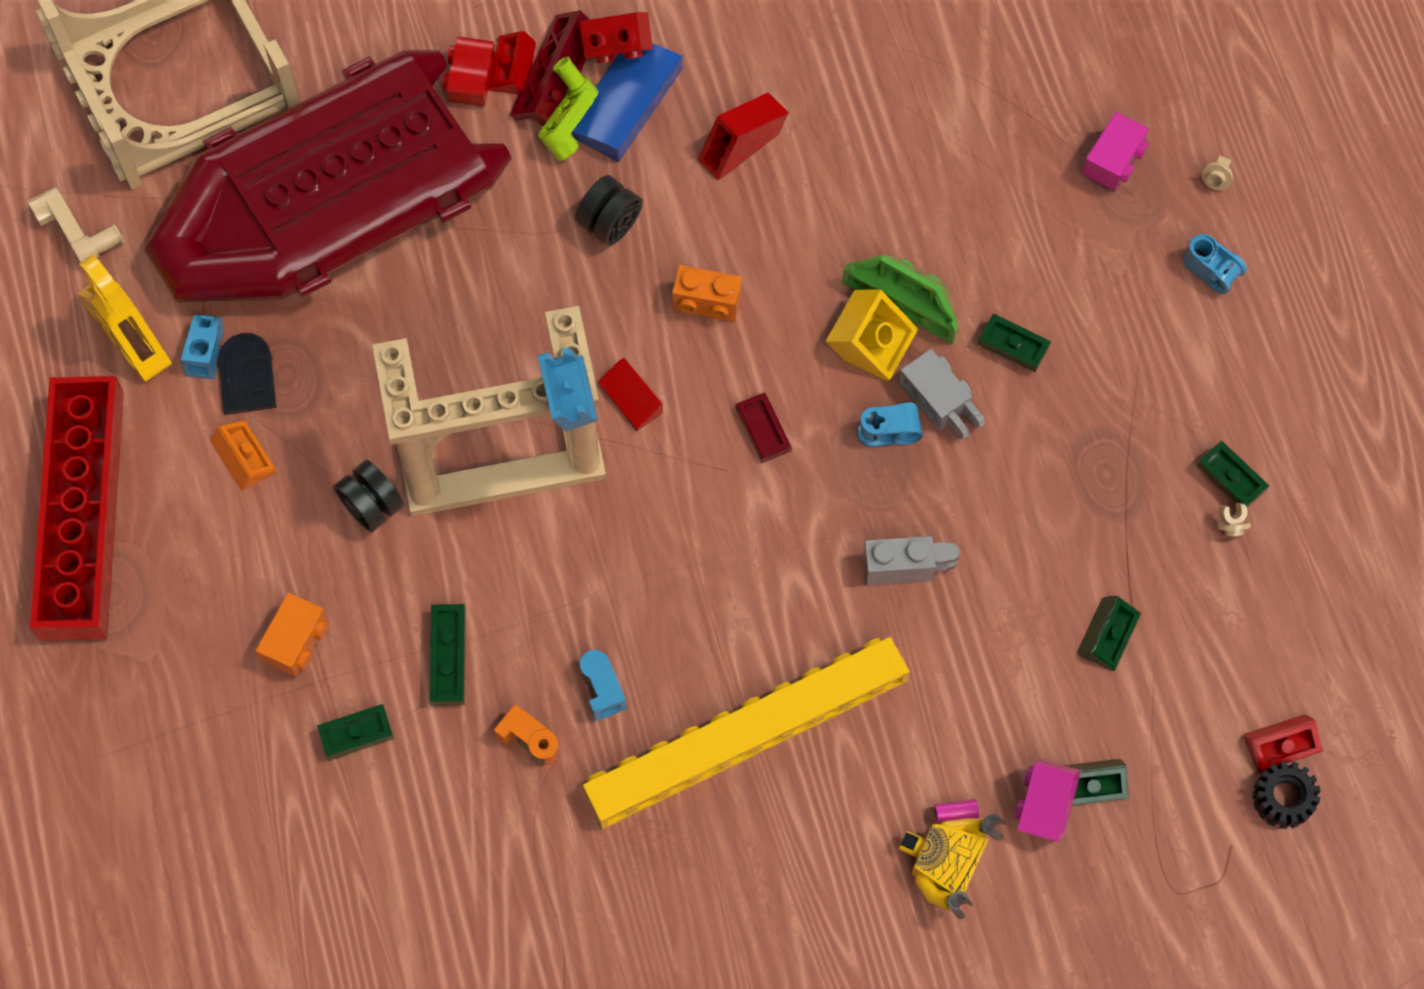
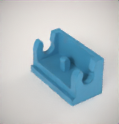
(568, 390)

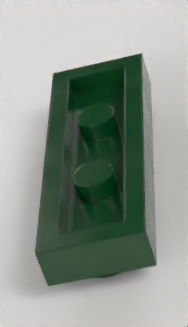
(447, 654)

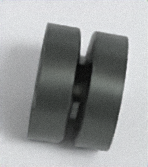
(608, 210)
(368, 495)

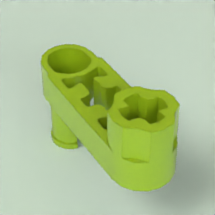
(581, 94)

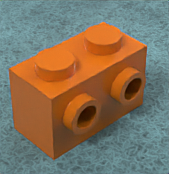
(707, 293)
(292, 635)

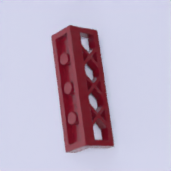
(550, 89)

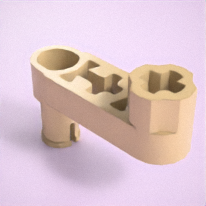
(51, 207)

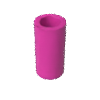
(956, 810)

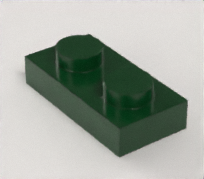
(1014, 342)
(1232, 475)
(355, 732)

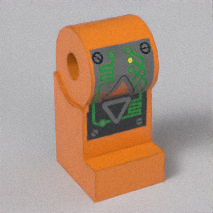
(529, 734)

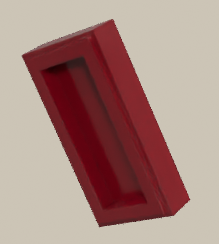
(763, 427)

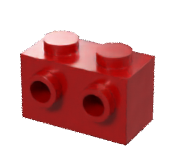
(616, 35)

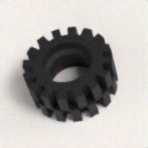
(1300, 780)

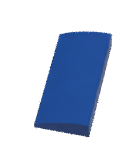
(627, 100)

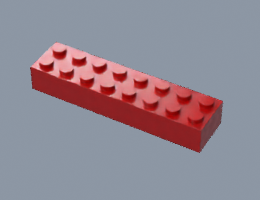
(77, 509)

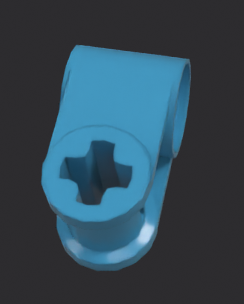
(1215, 264)
(891, 425)

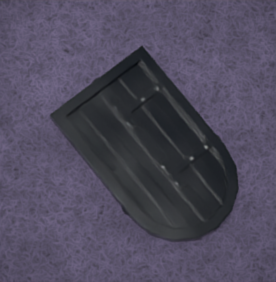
(246, 374)

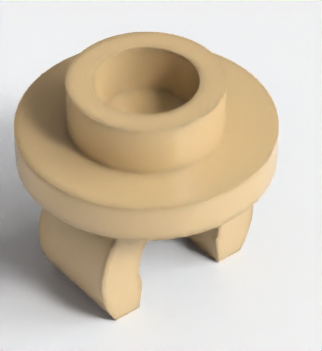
(1217, 174)
(1233, 525)

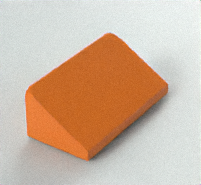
(242, 454)

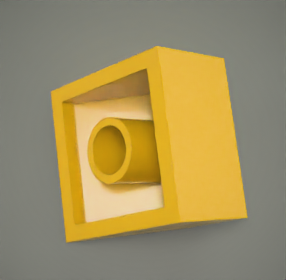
(872, 333)

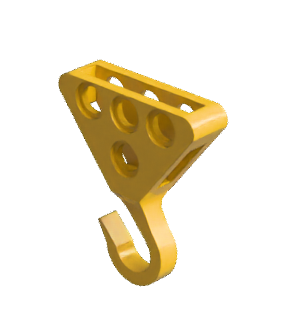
(110, 307)

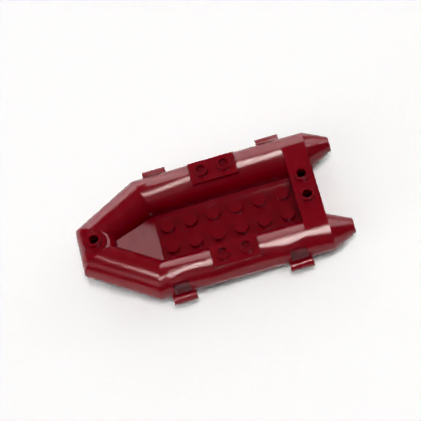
(320, 185)

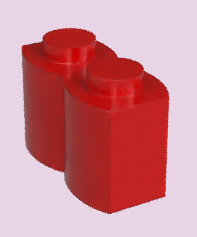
(469, 71)

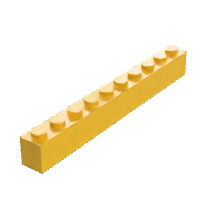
(745, 732)

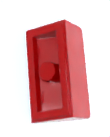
(512, 62)
(631, 394)
(1283, 742)

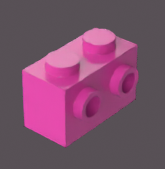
(1116, 151)
(1047, 799)

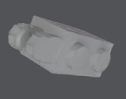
(940, 393)
(907, 560)

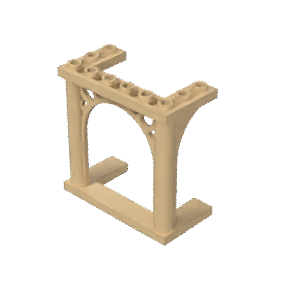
(79, 35)
(422, 424)

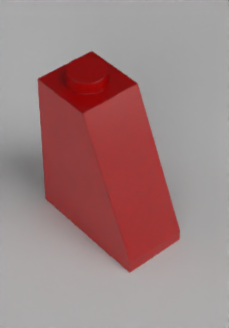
(741, 134)

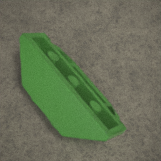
(917, 295)

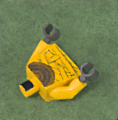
(949, 859)

